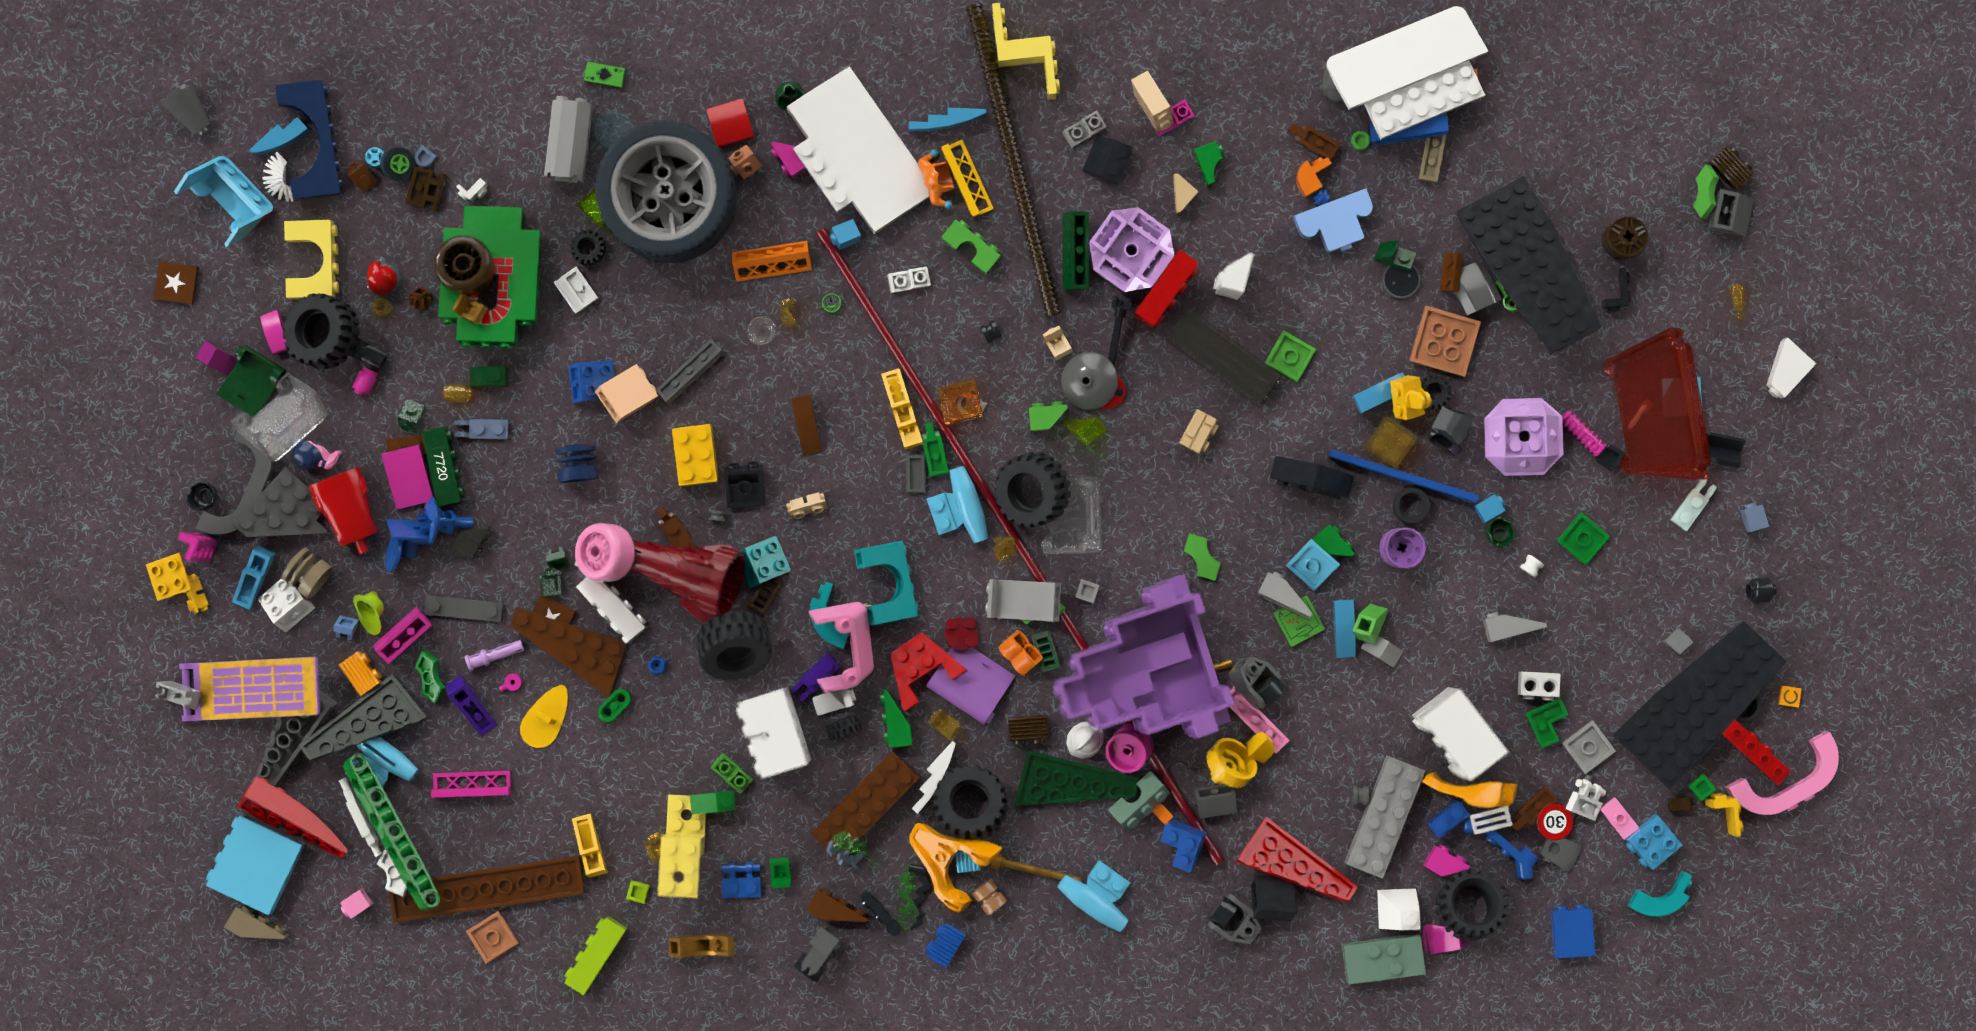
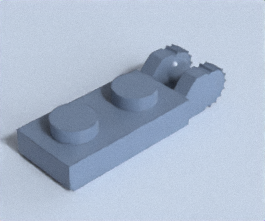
(484, 429)

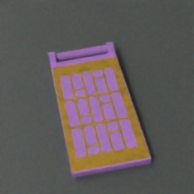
(254, 688)

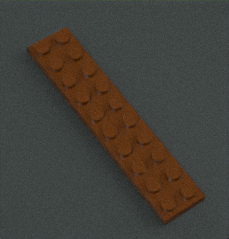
(496, 888)

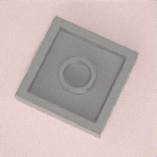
(1588, 747)

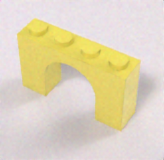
(323, 234)

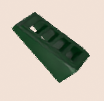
(1050, 666)

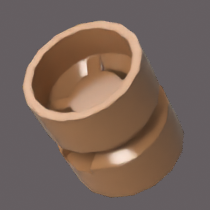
(989, 897)

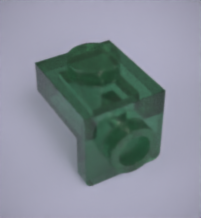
(410, 416)
(550, 582)

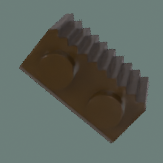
(1731, 167)
(1028, 728)

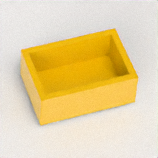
(695, 455)

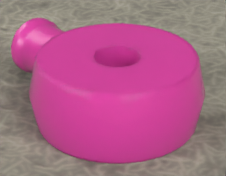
(508, 685)

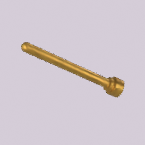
(1001, 862)

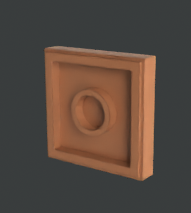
(492, 937)

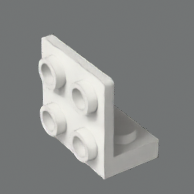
(285, 605)

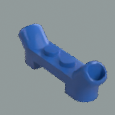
(1523, 858)

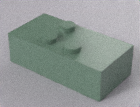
(1383, 958)

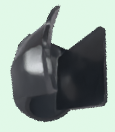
(1451, 429)

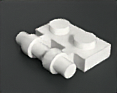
(1584, 805)

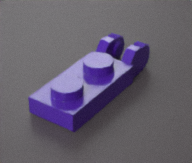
(823, 668)

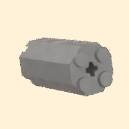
(568, 139)

